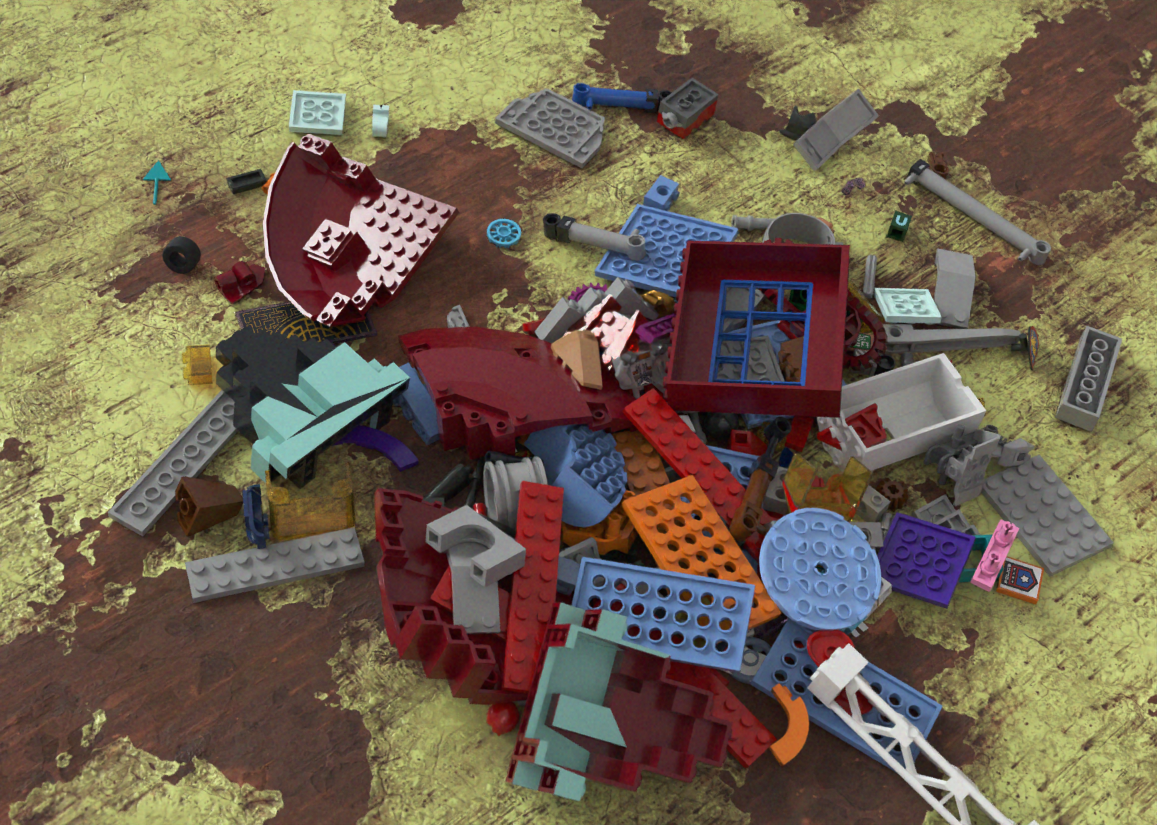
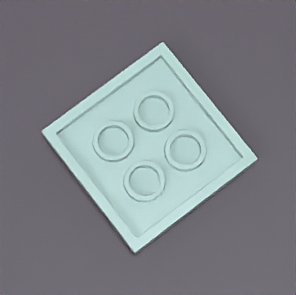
(317, 112)
(907, 306)

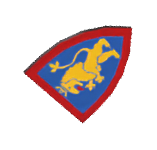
(1030, 345)

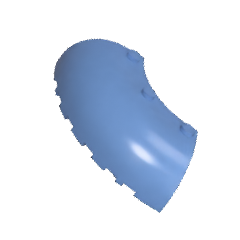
(585, 468)

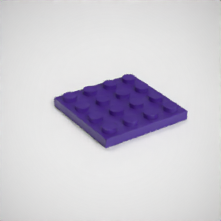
(924, 559)

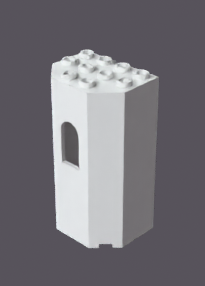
(917, 408)

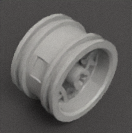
(503, 487)

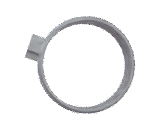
(800, 227)

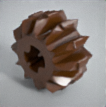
(894, 493)

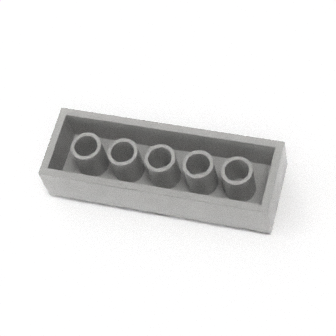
(1088, 378)

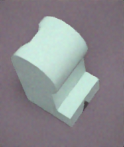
(380, 120)

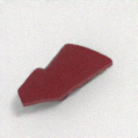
(239, 281)

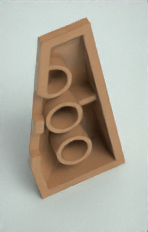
(581, 354)

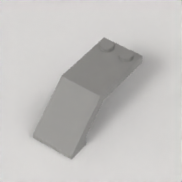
(835, 129)
(954, 287)
(738, 300)
(473, 604)

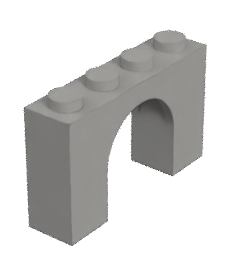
(468, 526)

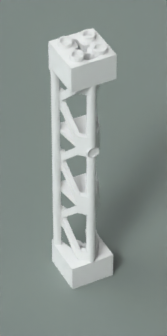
(843, 671)

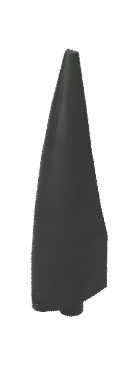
(451, 483)

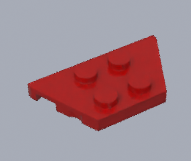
(866, 425)

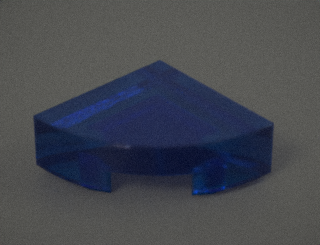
(785, 458)

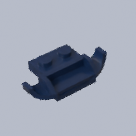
(254, 518)

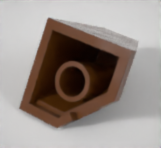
(205, 504)

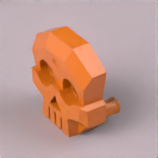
(611, 533)

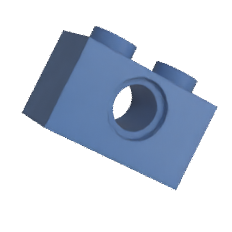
(662, 194)

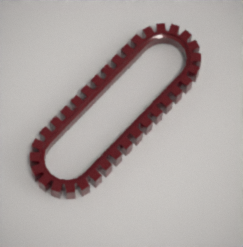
(864, 314)

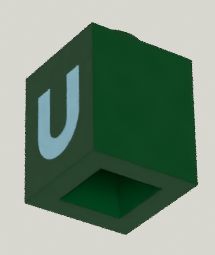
(899, 226)

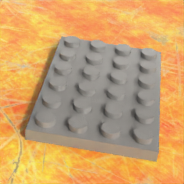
(1047, 514)

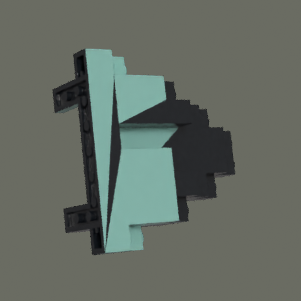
(301, 397)

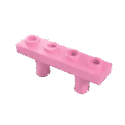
(994, 555)

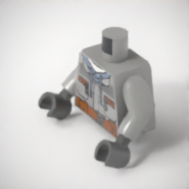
(636, 368)

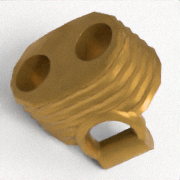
(663, 303)

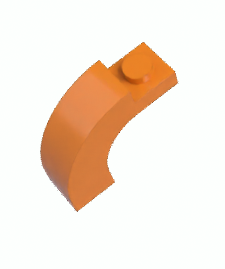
(797, 729)

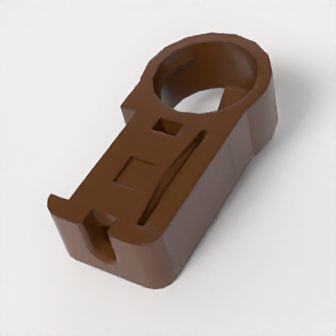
(937, 164)

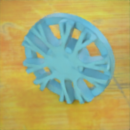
(503, 233)

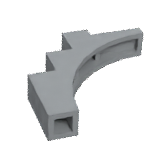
(568, 312)

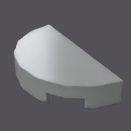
(457, 318)

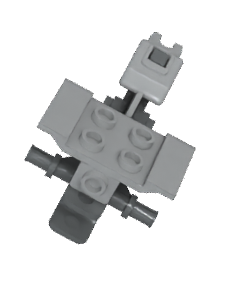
(969, 455)

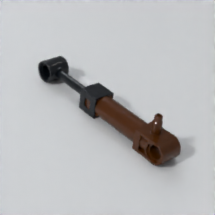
(762, 472)

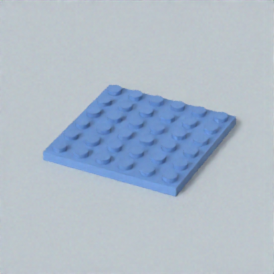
(665, 238)

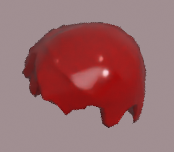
(503, 717)

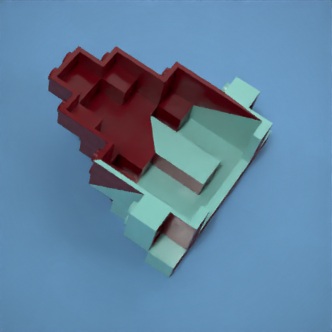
(609, 712)

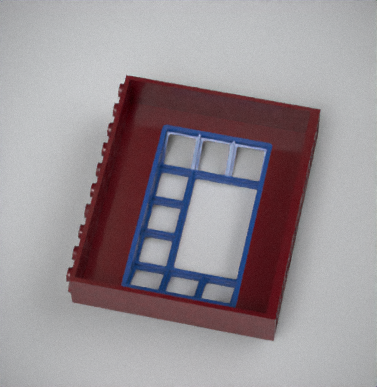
(700, 318)

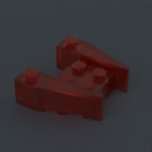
(612, 330)

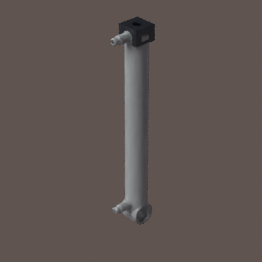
(1034, 249)

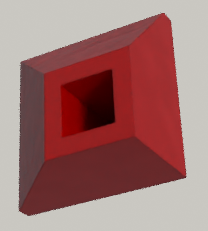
(746, 443)

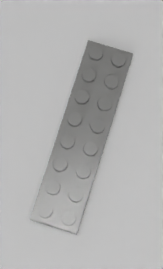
(274, 565)

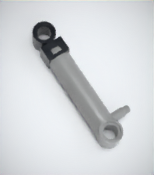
(567, 230)

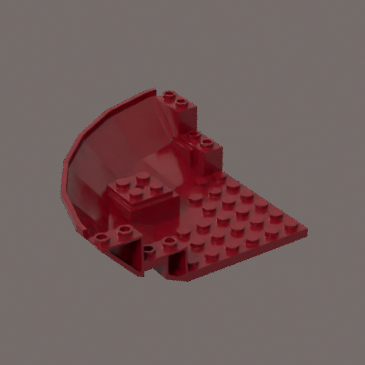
(372, 229)

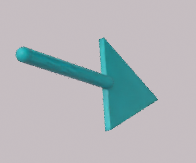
(156, 174)

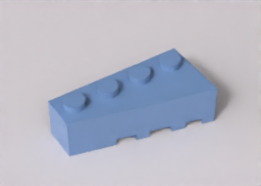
(418, 406)

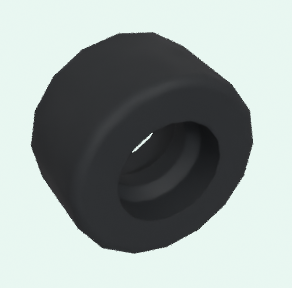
(187, 248)

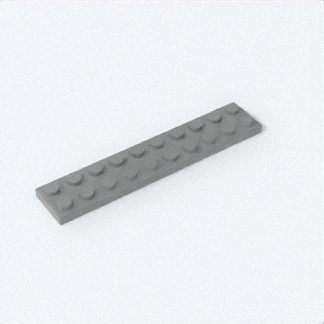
(184, 457)

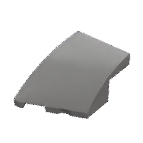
(943, 514)

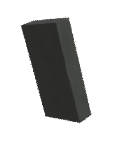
(246, 181)

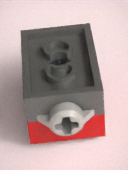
(687, 108)

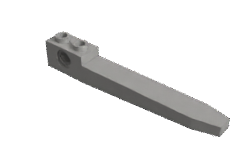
(906, 340)

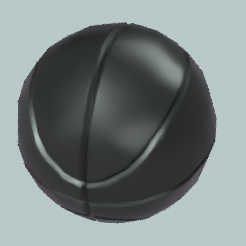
(720, 424)

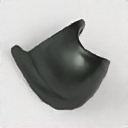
(798, 124)

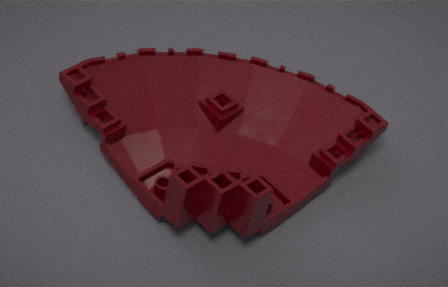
(505, 386)
(421, 628)

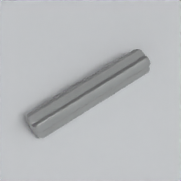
(869, 279)

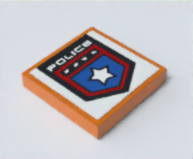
(1020, 580)

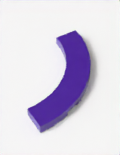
(391, 447)

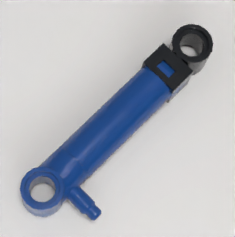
(649, 100)

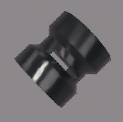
(886, 364)

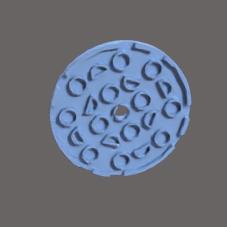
(799, 590)

